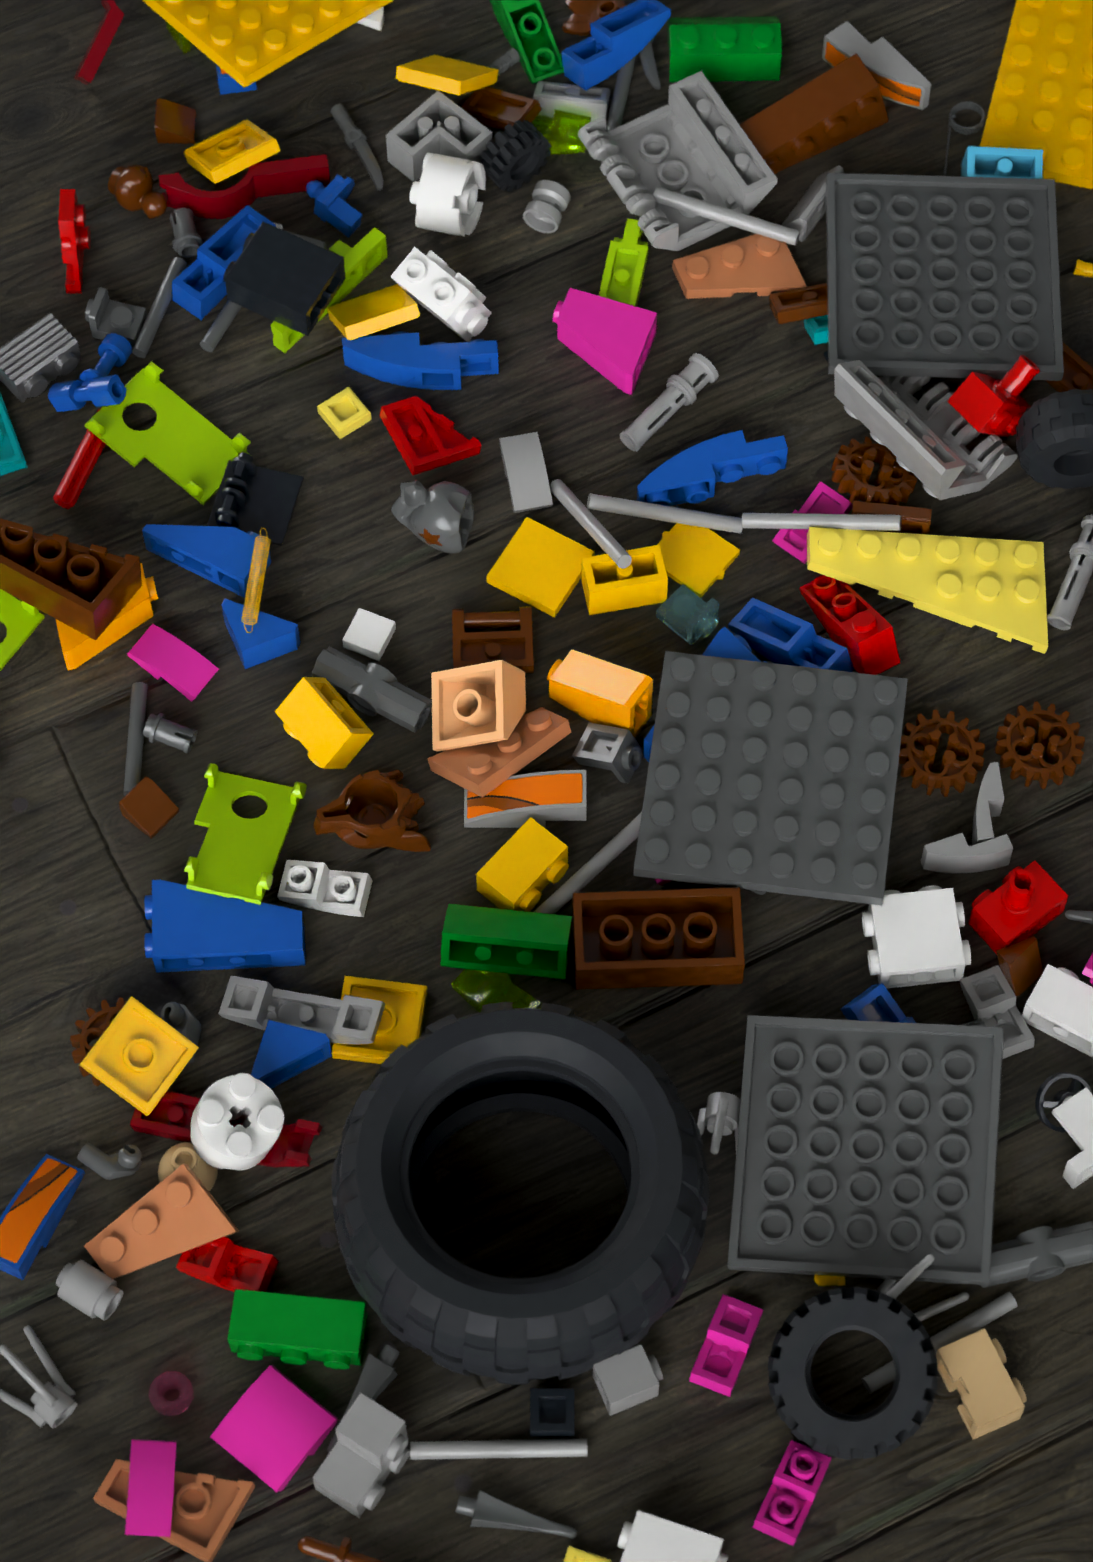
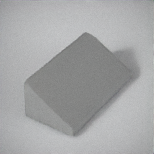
(572, 99)
(810, 207)

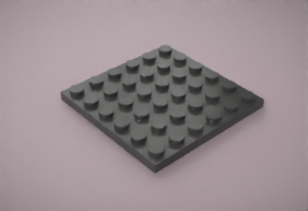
(943, 275)
(772, 778)
(867, 1149)

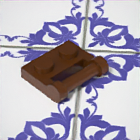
(485, 647)

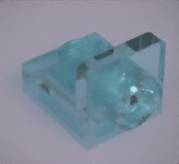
(689, 614)

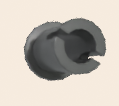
(185, 233)
(169, 733)

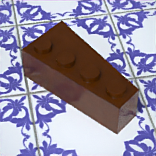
(818, 115)
(66, 579)

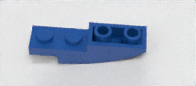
(406, 363)
(725, 458)

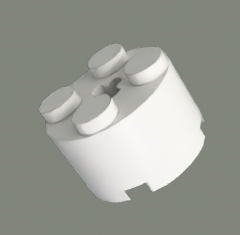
(448, 194)
(233, 1099)

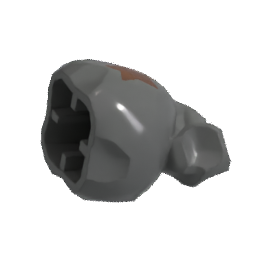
(436, 515)

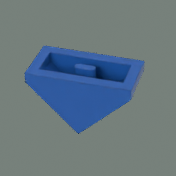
(268, 639)
(288, 1052)

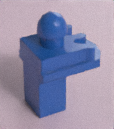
(331, 204)

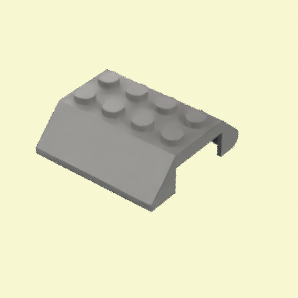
(686, 149)
(924, 433)

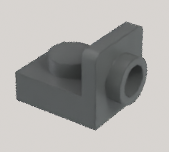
(114, 317)
(610, 750)

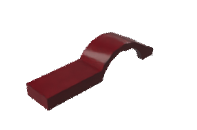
(100, 42)
(260, 181)
(173, 1120)

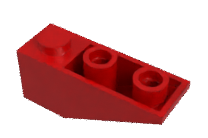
(852, 624)

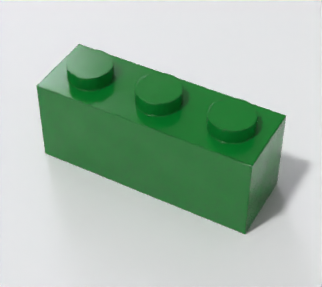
(506, 941)
(297, 1328)

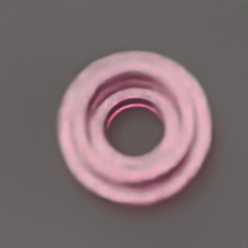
(167, 1381)

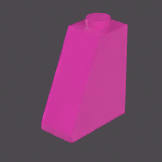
(606, 335)

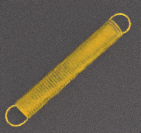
(256, 574)

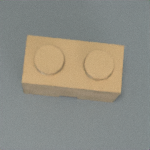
(978, 1373)

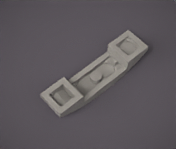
(343, 1021)

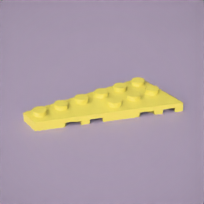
(954, 577)

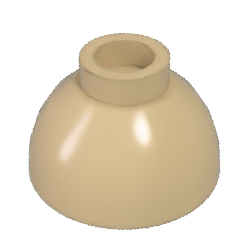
(185, 1154)

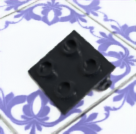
(256, 499)

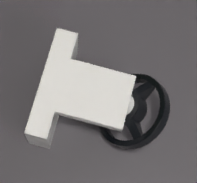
(1075, 1114)

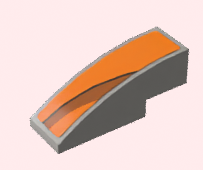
(892, 72)
(536, 795)

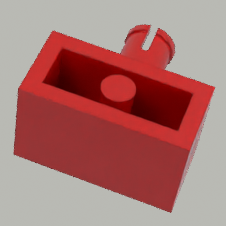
(992, 403)
(1018, 907)

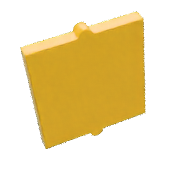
(696, 556)

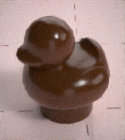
(135, 190)

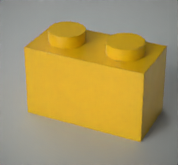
(614, 588)
(323, 723)
(523, 868)

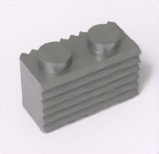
(37, 358)

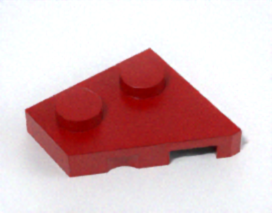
(74, 238)
(425, 437)

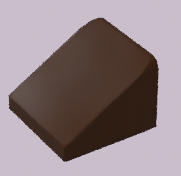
(174, 123)
(148, 807)
(1021, 964)

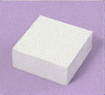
(369, 634)

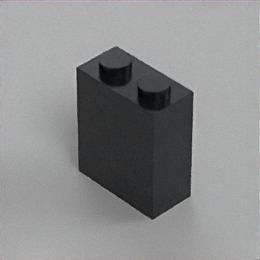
(284, 278)

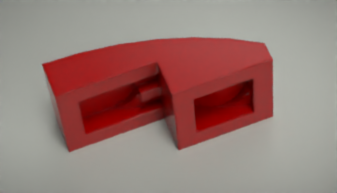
(229, 1265)

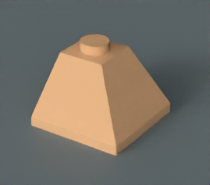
(476, 704)

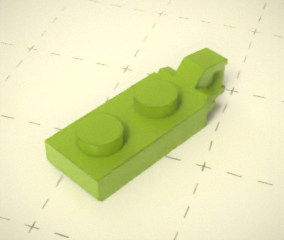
(625, 266)

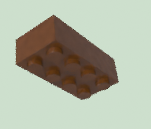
(658, 938)

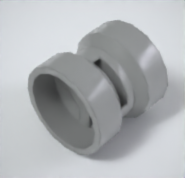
(547, 204)

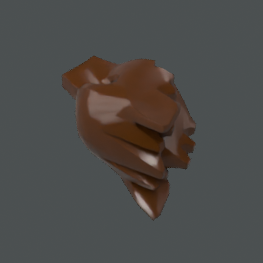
(375, 814)

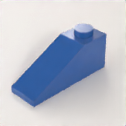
(209, 551)

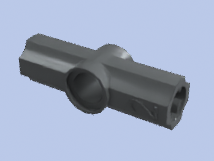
(373, 689)
(1041, 1253)

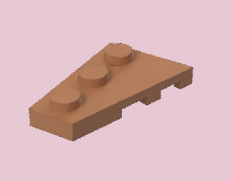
(739, 267)
(490, 764)
(163, 1223)
(201, 1508)

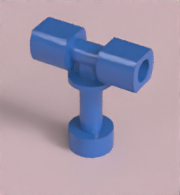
(95, 383)

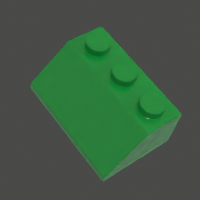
(725, 48)

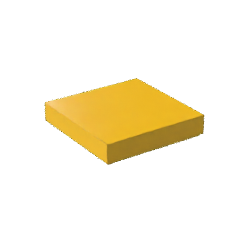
(446, 74)
(231, 151)
(373, 312)
(539, 567)
(399, 1023)
(139, 1056)

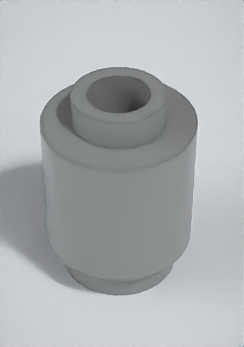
(89, 1290)

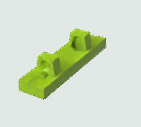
(358, 265)

